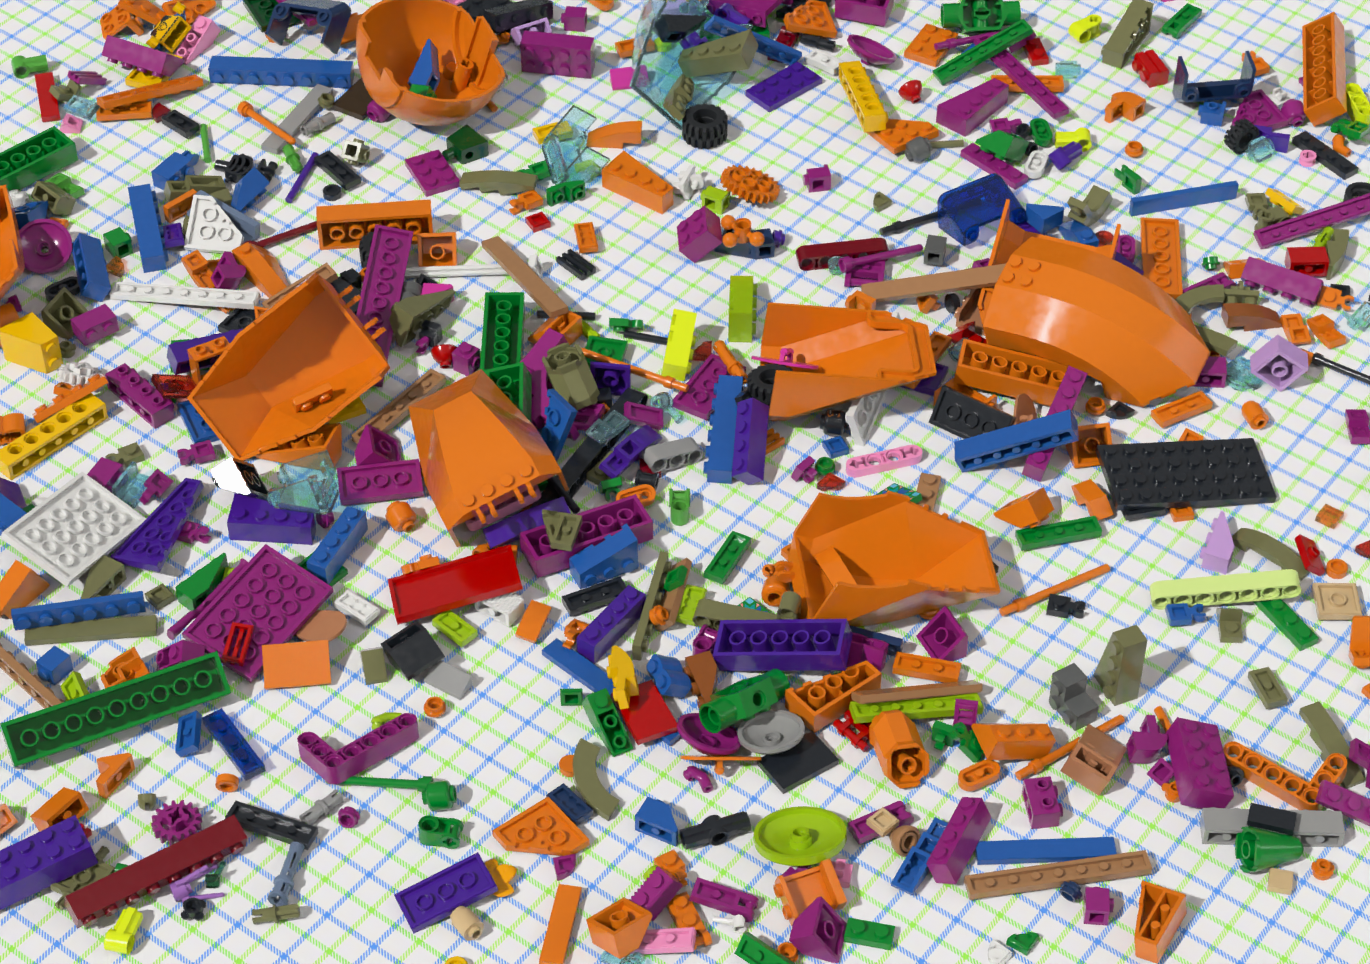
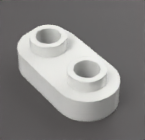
(1036, 164)

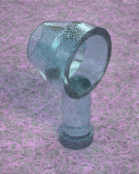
(666, 403)
(634, 958)

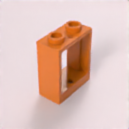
(203, 352)

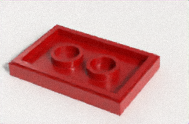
(647, 714)

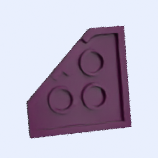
(1260, 111)

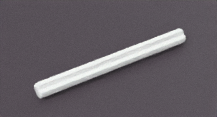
(458, 270)

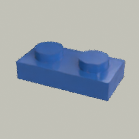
(188, 733)

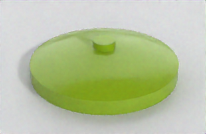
(800, 836)

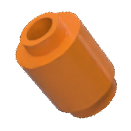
(1254, 415)

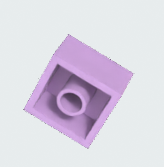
(1279, 363)

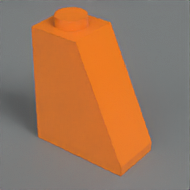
(19, 588)

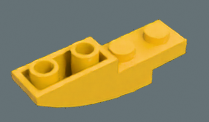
(623, 676)

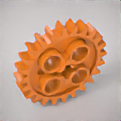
(750, 184)

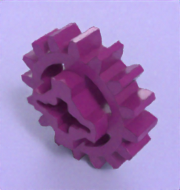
(176, 822)

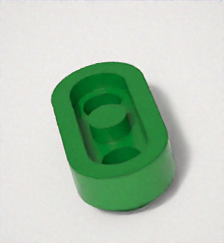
(1041, 132)

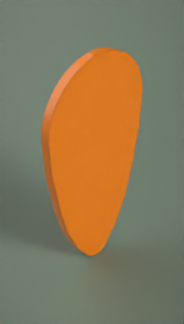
(718, 769)

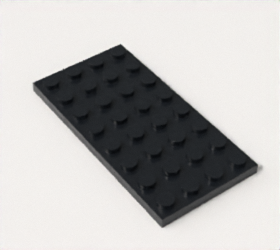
(1185, 474)

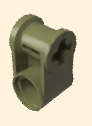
(1271, 216)

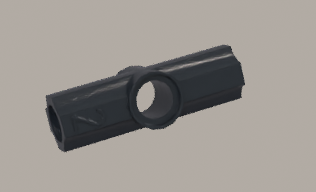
(715, 830)

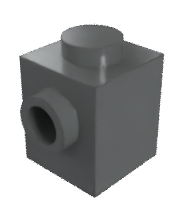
(935, 250)

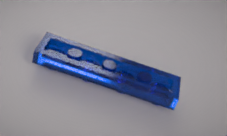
(233, 744)

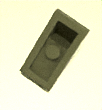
(1230, 625)

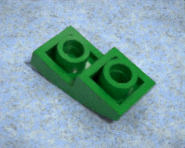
(567, 191)

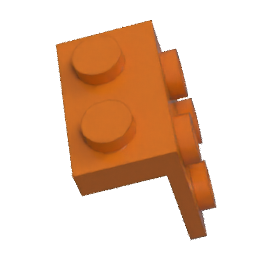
(117, 20)
(1360, 641)

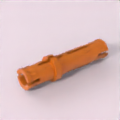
(733, 366)

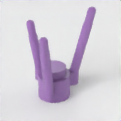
(182, 888)

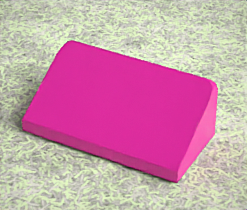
(620, 78)

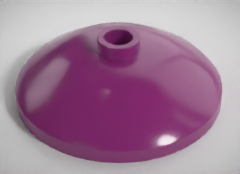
(870, 50)
(49, 235)
(705, 742)

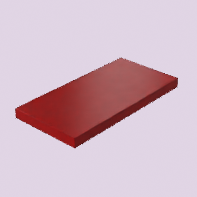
(454, 584)

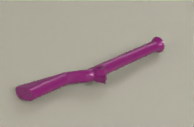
(180, 625)

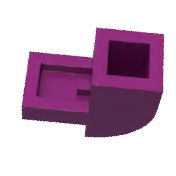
(228, 272)
(1147, 744)

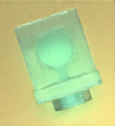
(1360, 318)

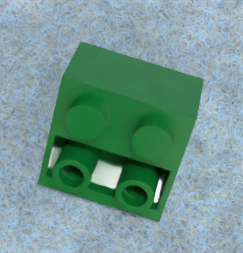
(1004, 145)

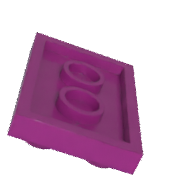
(432, 173)

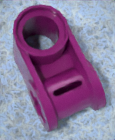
(704, 640)

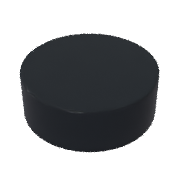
(332, 192)
(951, 302)

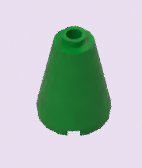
(1265, 849)

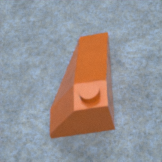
(261, 268)
(324, 438)

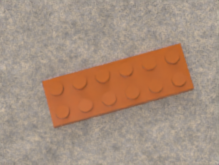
(1161, 253)

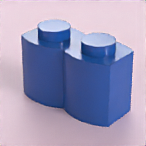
(668, 676)

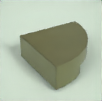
(881, 202)

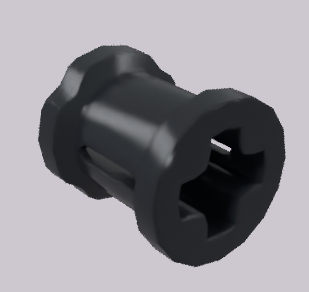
(647, 478)

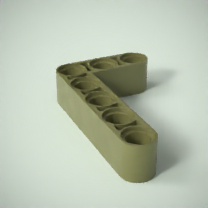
(711, 611)

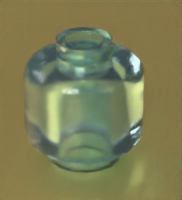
(1260, 149)

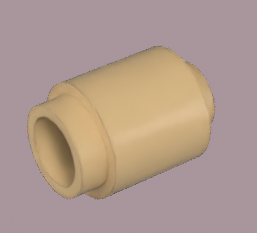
(466, 923)

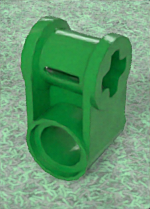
(438, 831)

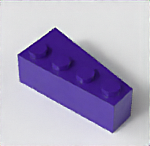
(259, 522)

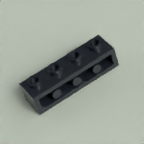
(518, 14)

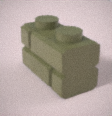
(58, 200)

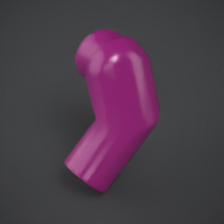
(701, 776)

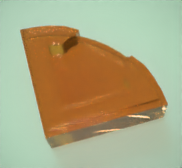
(116, 267)

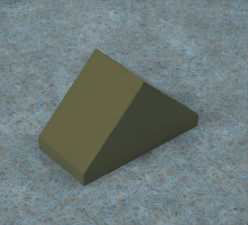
(373, 665)

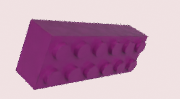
(594, 527)

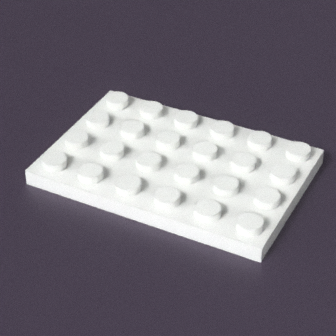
(73, 528)

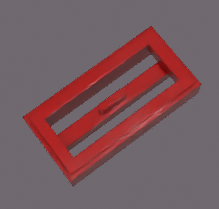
(234, 659)

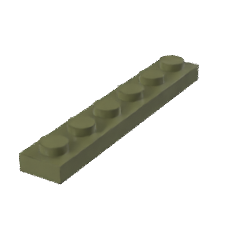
(653, 598)

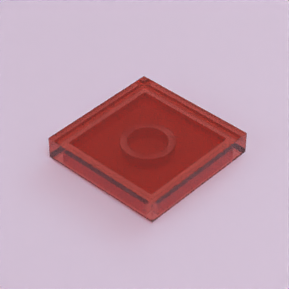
(173, 385)

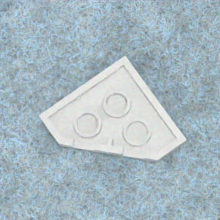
(210, 228)

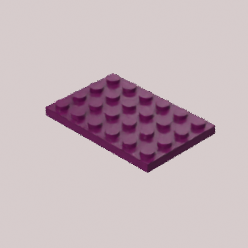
(269, 595)

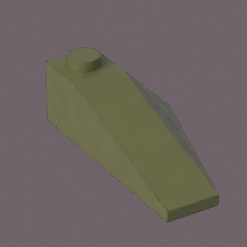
(411, 312)

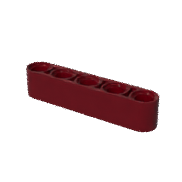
(817, 255)

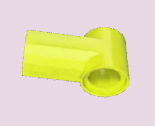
(1081, 135)
(122, 937)

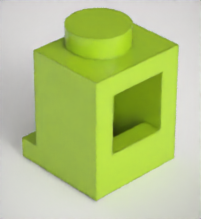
(715, 199)

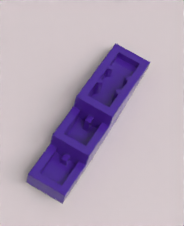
(510, 528)

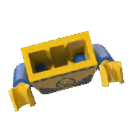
(170, 30)

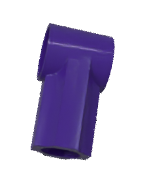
(732, 15)
(1063, 156)

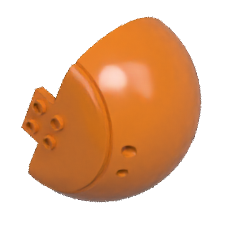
(391, 42)

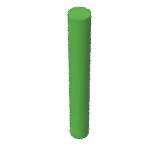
(205, 143)

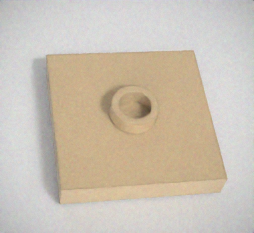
(1336, 601)

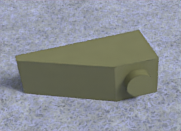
(104, 578)

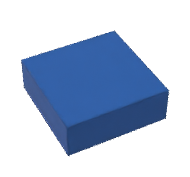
(835, 447)

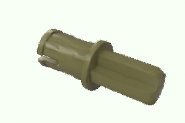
(276, 913)

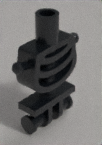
(238, 168)

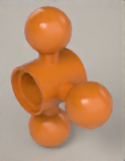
(742, 232)

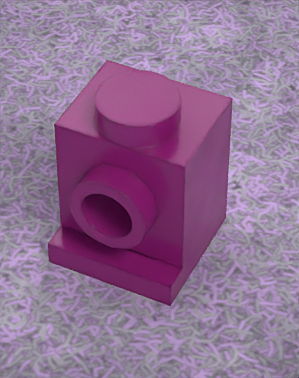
(817, 179)

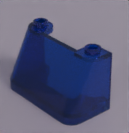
(975, 205)

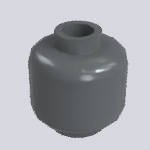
(918, 149)

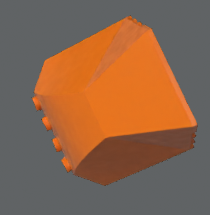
(281, 355)
(477, 450)
(896, 554)

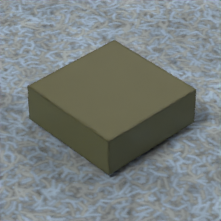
(159, 596)

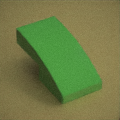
(64, 182)

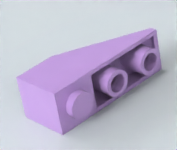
(1219, 547)

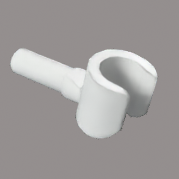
(737, 921)

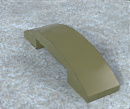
(1270, 549)

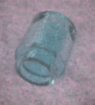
(1068, 69)

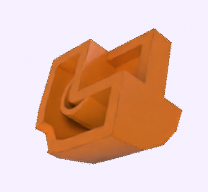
(124, 668)

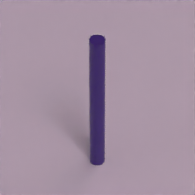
(300, 180)

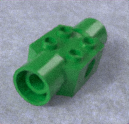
(980, 15)
(743, 700)

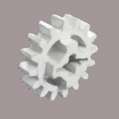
(77, 372)

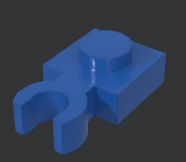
(1183, 615)

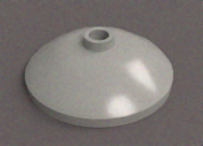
(771, 732)

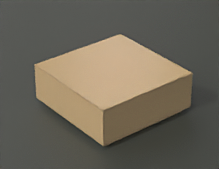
(882, 822)
(1280, 881)

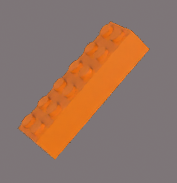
(346, 224)
(1008, 372)

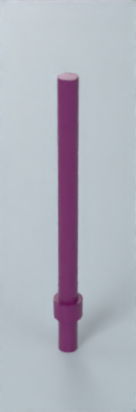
(953, 43)

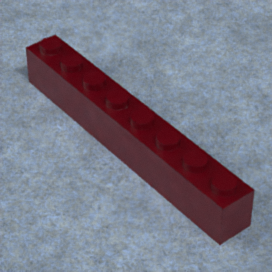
(155, 872)

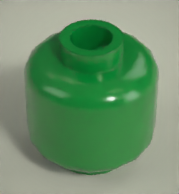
(439, 795)

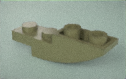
(679, 96)

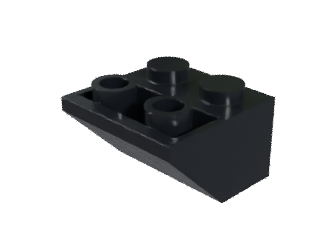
(412, 650)

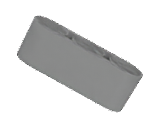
(672, 454)

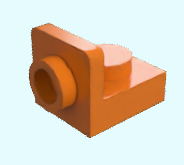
(860, 300)

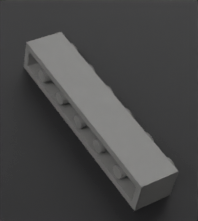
(1311, 826)

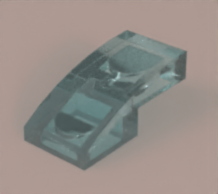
(608, 428)

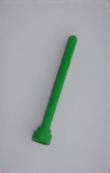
(419, 784)

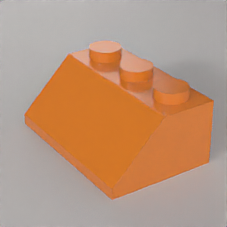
(1014, 740)

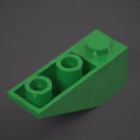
(202, 583)
(607, 722)

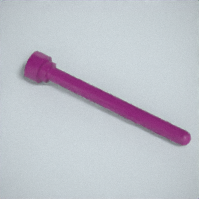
(848, 263)

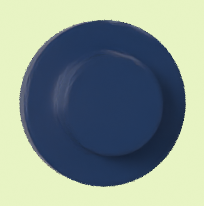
(1070, 891)

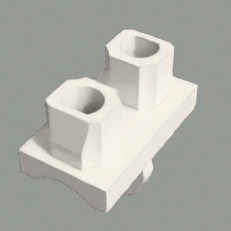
(688, 182)

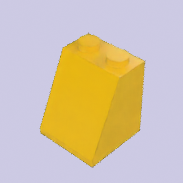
(31, 344)

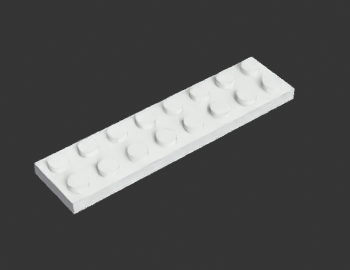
(864, 412)

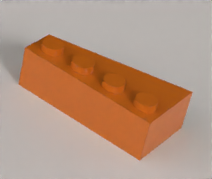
(829, 698)

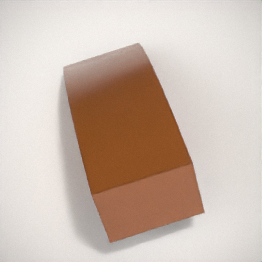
(1249, 316)

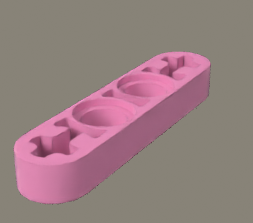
(907, 456)
(503, 509)

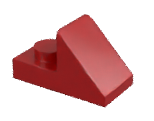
(966, 331)

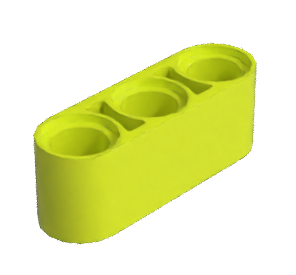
(1357, 104)

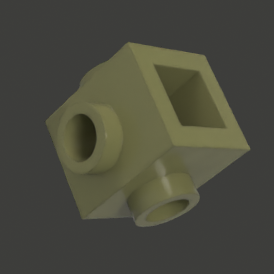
(355, 152)

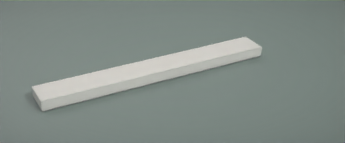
(185, 295)

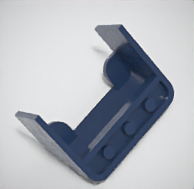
(329, 14)
(1213, 90)

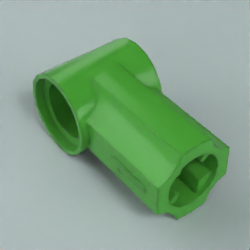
(24, 66)

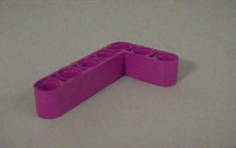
(360, 754)

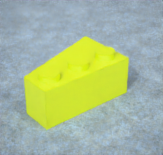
(679, 345)

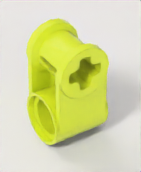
(1086, 28)

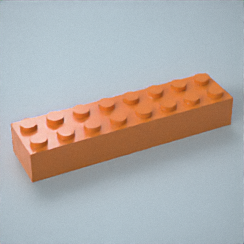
(1324, 69)

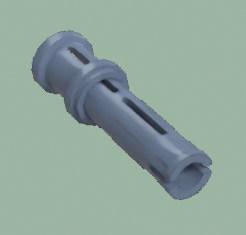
(280, 889)

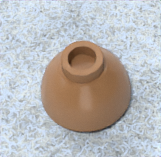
(904, 838)

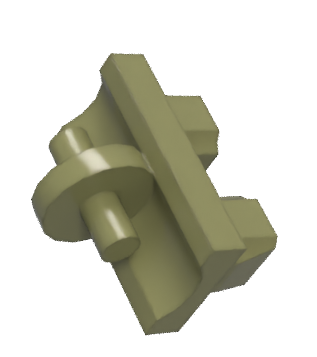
(1240, 294)

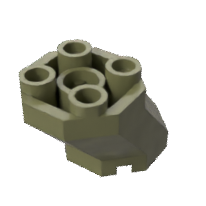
(571, 375)

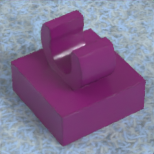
(805, 470)

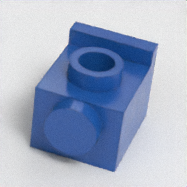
(1212, 113)

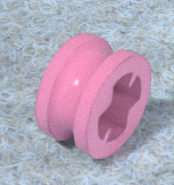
(1307, 158)

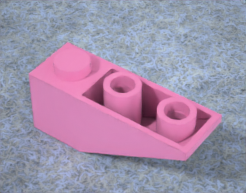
(198, 39)

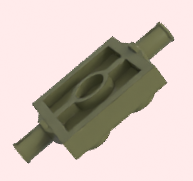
(83, 878)

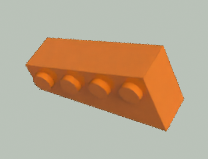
(638, 183)

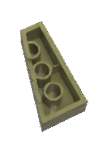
(720, 55)

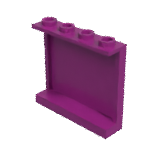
(754, 9)

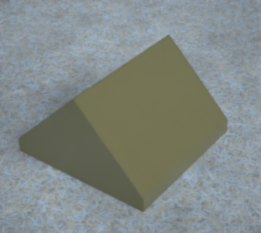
(59, 312)

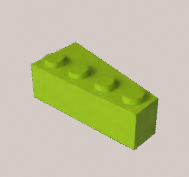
(741, 309)

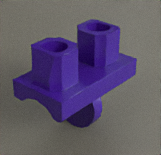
(692, 40)

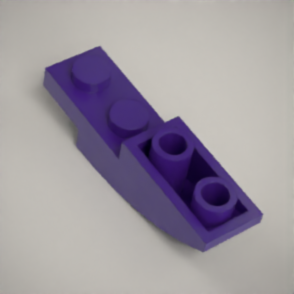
(629, 451)

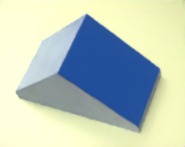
(1044, 216)

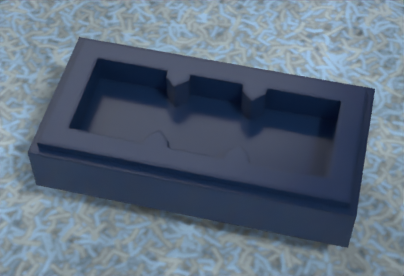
(570, 804)

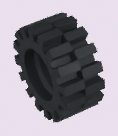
(1240, 135)

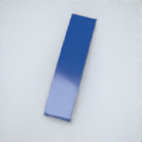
(914, 866)

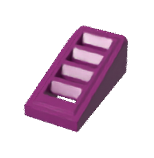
(963, 716)

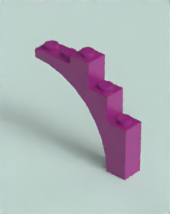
(540, 379)

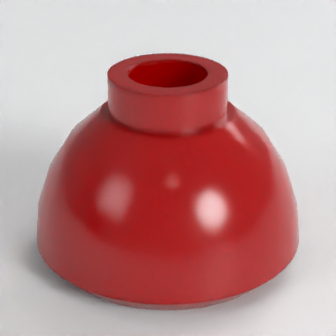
(911, 91)
(443, 354)

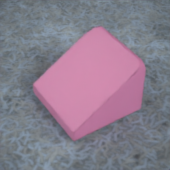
(71, 124)

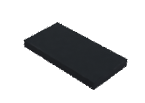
(966, 415)

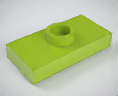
(689, 602)

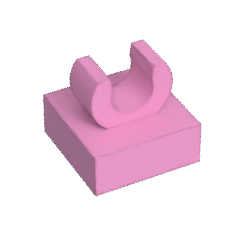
(843, 872)

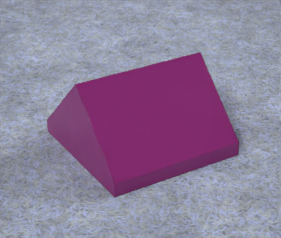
(944, 637)

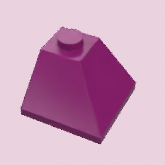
(376, 447)
(819, 932)

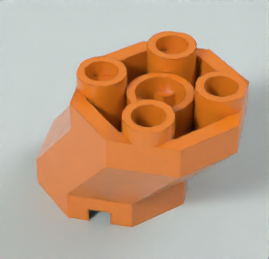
(899, 748)

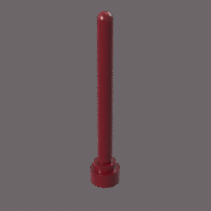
(285, 235)

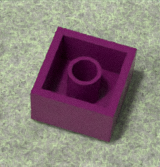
(699, 234)

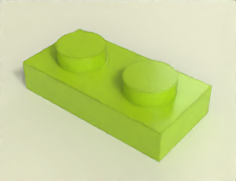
(454, 628)
(74, 686)

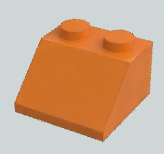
(437, 249)
(1083, 451)
(1026, 510)
(619, 927)

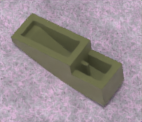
(197, 182)
(1336, 251)

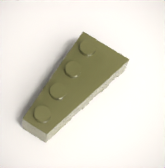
(1128, 34)
(1122, 665)

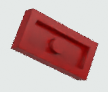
(1035, 52)

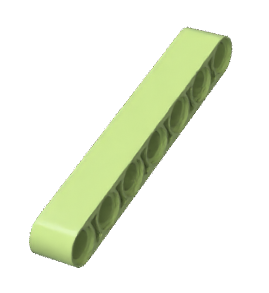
(1226, 588)

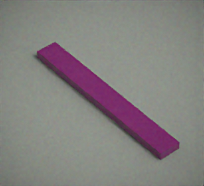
(1027, 81)
(1313, 221)

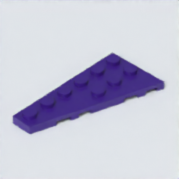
(156, 536)

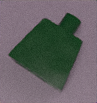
(466, 146)

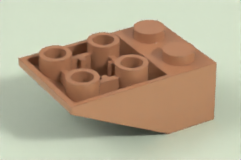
(1094, 759)

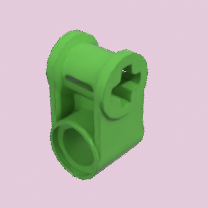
(679, 506)

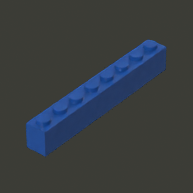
(281, 71)

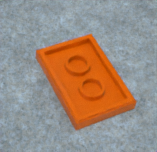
(296, 664)

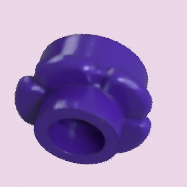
(778, 237)

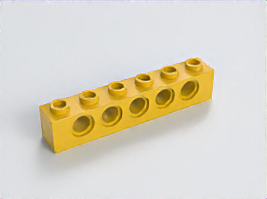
(862, 96)
(51, 435)

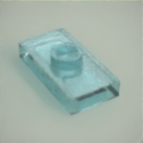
(81, 107)

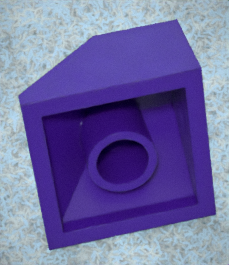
(611, 375)

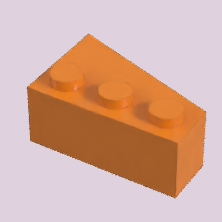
(1157, 920)

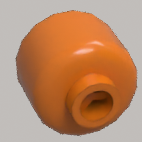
(400, 516)
(772, 591)

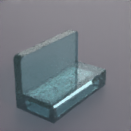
(130, 485)

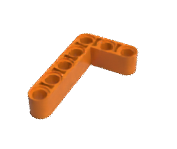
(1285, 779)

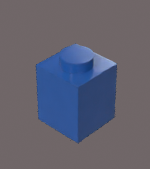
(54, 665)

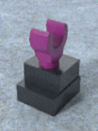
(429, 336)

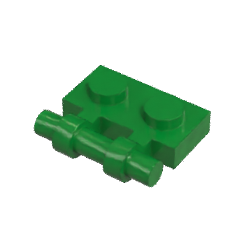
(1352, 129)

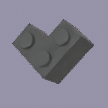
(1070, 698)

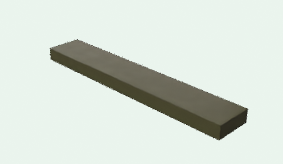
(93, 630)

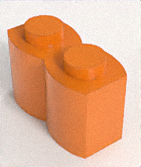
(11, 427)

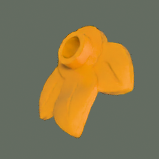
(502, 876)

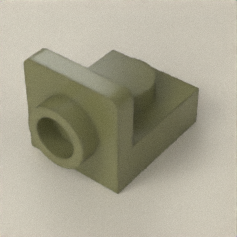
(65, 93)

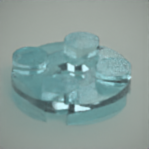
(1238, 382)

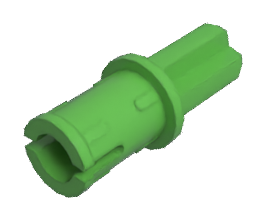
(292, 158)

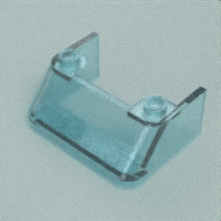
(563, 148)

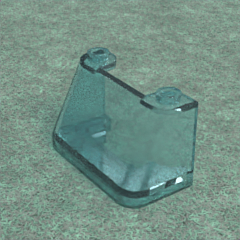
(308, 485)

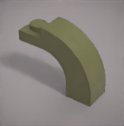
(1091, 208)

